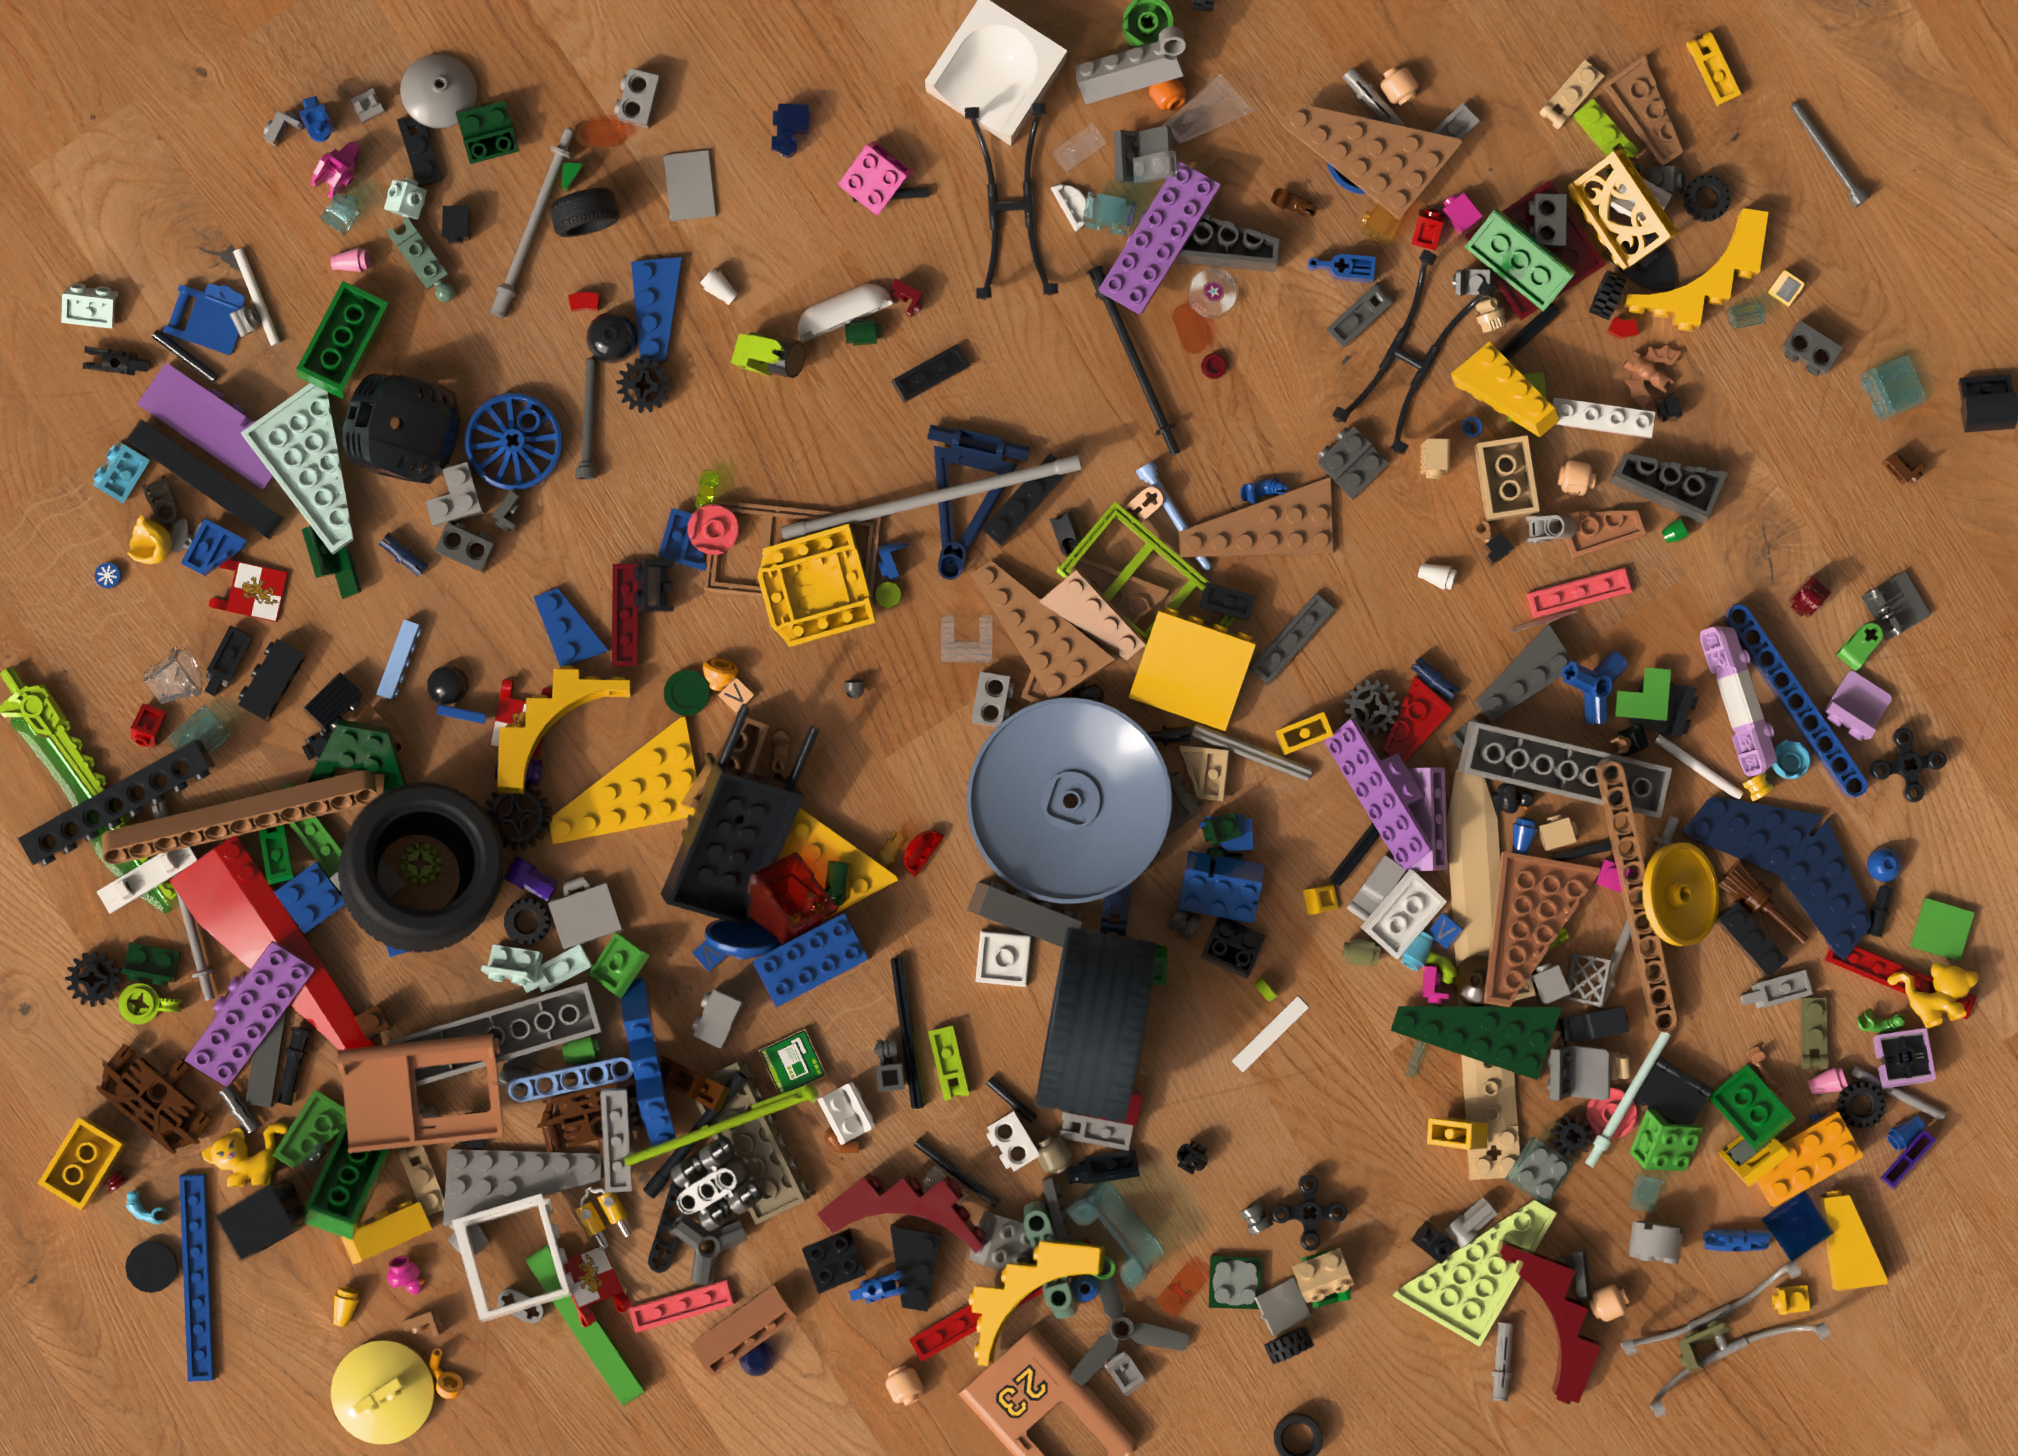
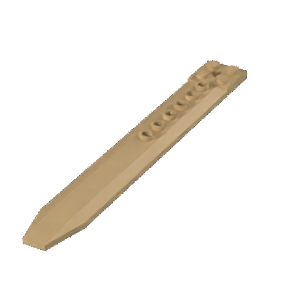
(1473, 889)

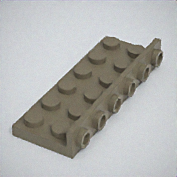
(761, 1148)

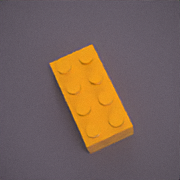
(1813, 1155)

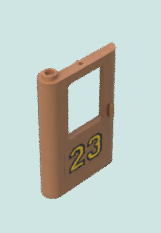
(1026, 1386)

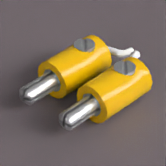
(591, 1220)

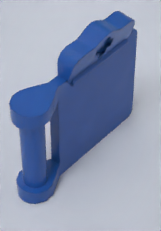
(210, 317)

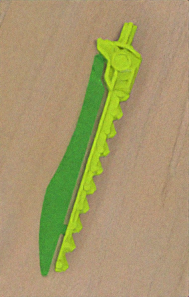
(47, 718)

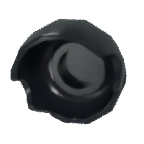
(447, 685)

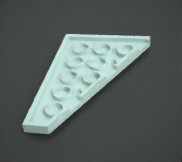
(303, 456)

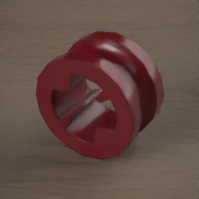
(115, 1181)

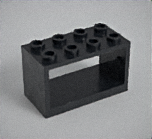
(262, 1219)

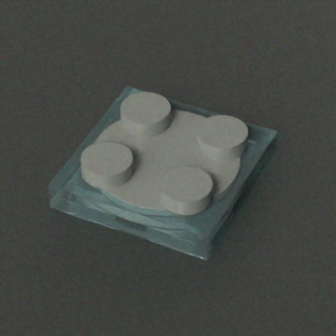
(1539, 1171)

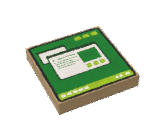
(792, 1062)

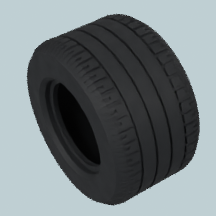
(432, 812)

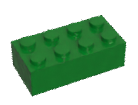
(342, 339)
(345, 1188)

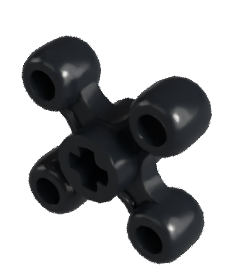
(1918, 762)
(1309, 1224)

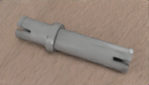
(1352, 77)
(1502, 1361)

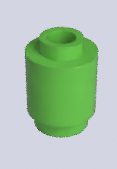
(581, 1050)

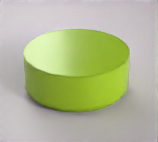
(888, 594)
(1265, 989)

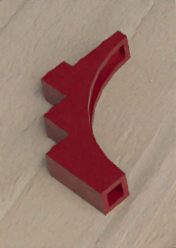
(905, 1197)

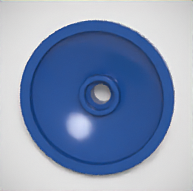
(740, 940)

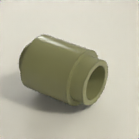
(1361, 952)

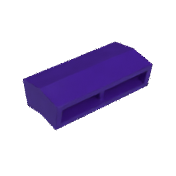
(1912, 1163)

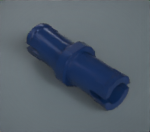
(403, 554)
(1434, 678)

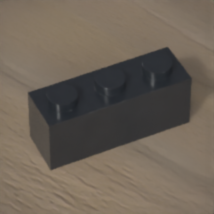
(271, 679)
(1751, 939)

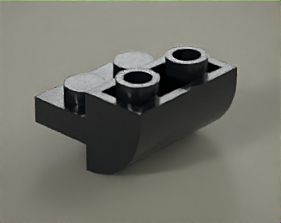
(1988, 403)
(1233, 947)

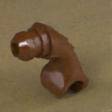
(1290, 201)

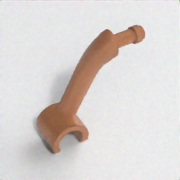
(1755, 1057)

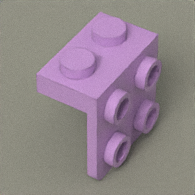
(1857, 706)

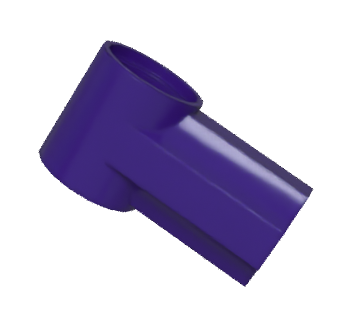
(526, 876)

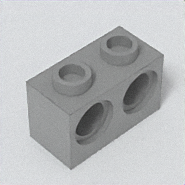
(644, 99)
(985, 698)
(1549, 983)

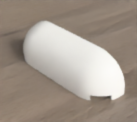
(842, 309)

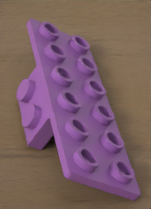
(1159, 238)
(205, 421)
(1383, 790)
(248, 1012)

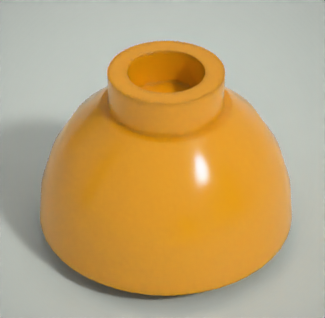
(719, 672)

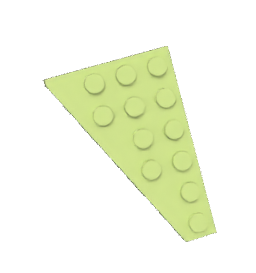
(1475, 1280)

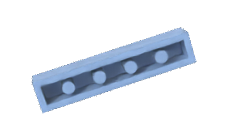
(399, 660)

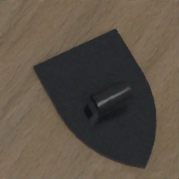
(1653, 271)

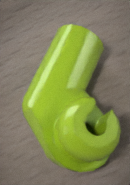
(1445, 965)

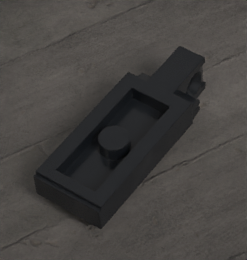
(227, 659)
(1104, 1168)

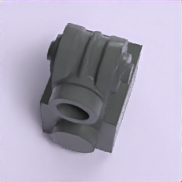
(889, 1072)

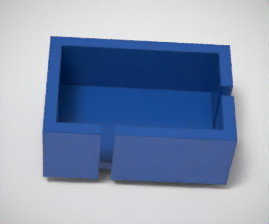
(1227, 894)

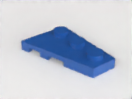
(567, 630)

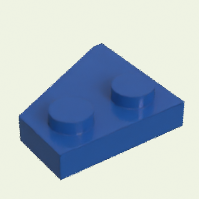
(212, 548)

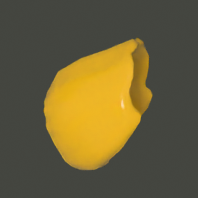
(149, 542)

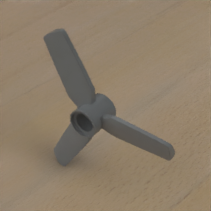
(1140, 1333)

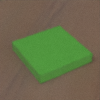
(1942, 929)
(618, 964)

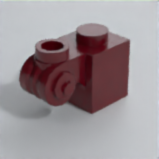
(1809, 597)

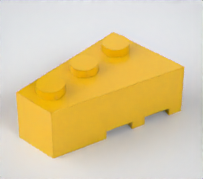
(387, 1231)

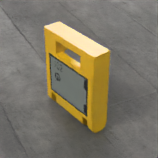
(1741, 1156)

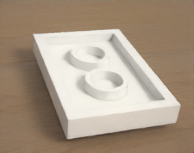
(1403, 914)

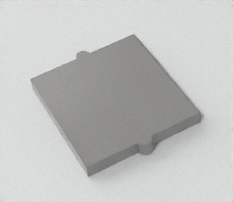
(1282, 1306)

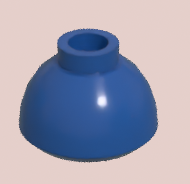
(1884, 864)

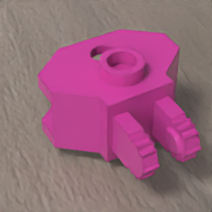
(337, 168)

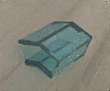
(1743, 310)

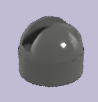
(854, 688)

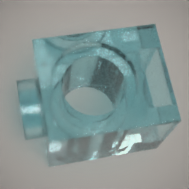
(341, 213)

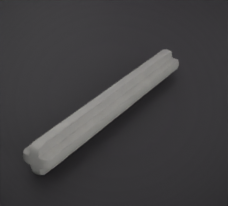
(1251, 752)

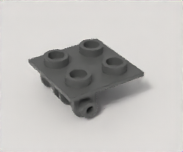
(1896, 605)

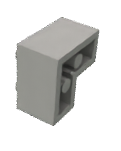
(462, 501)
(717, 1018)

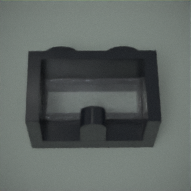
(653, 585)

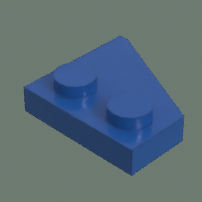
(676, 542)

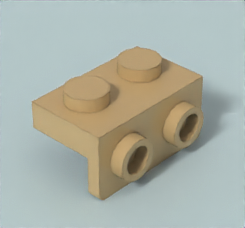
(1323, 1276)

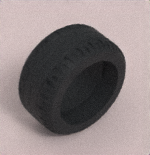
(584, 212)

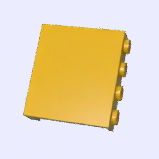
(1192, 668)

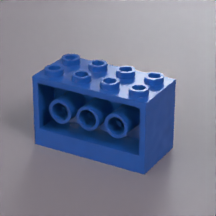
(810, 960)

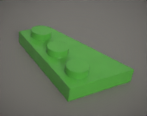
(315, 1123)

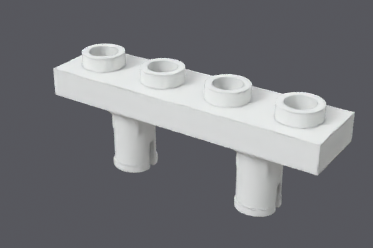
(1604, 417)

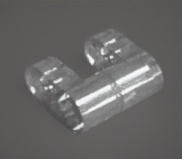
(966, 650)

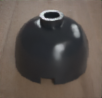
(611, 337)

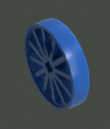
(513, 431)

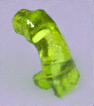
(707, 486)

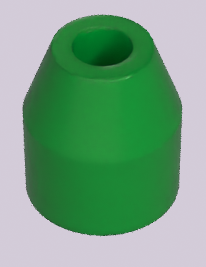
(1675, 531)

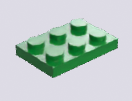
(1751, 1108)

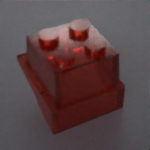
(788, 899)

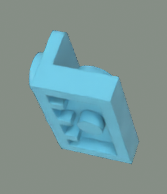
(120, 471)

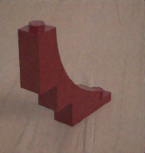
(1551, 1281)

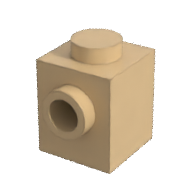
(1557, 832)

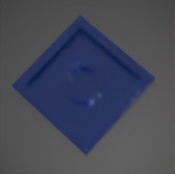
(1798, 1225)

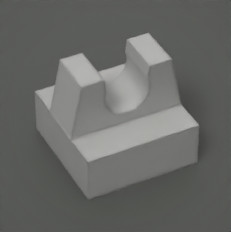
(367, 105)

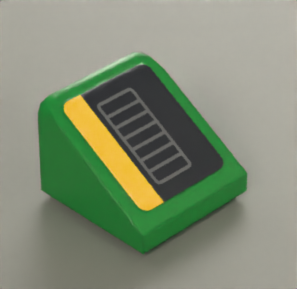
(570, 174)

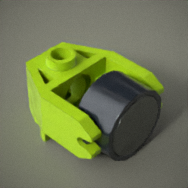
(767, 356)

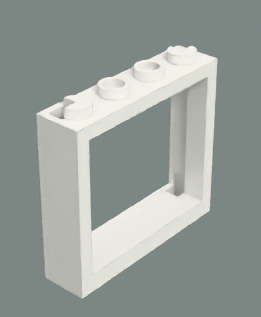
(552, 1232)

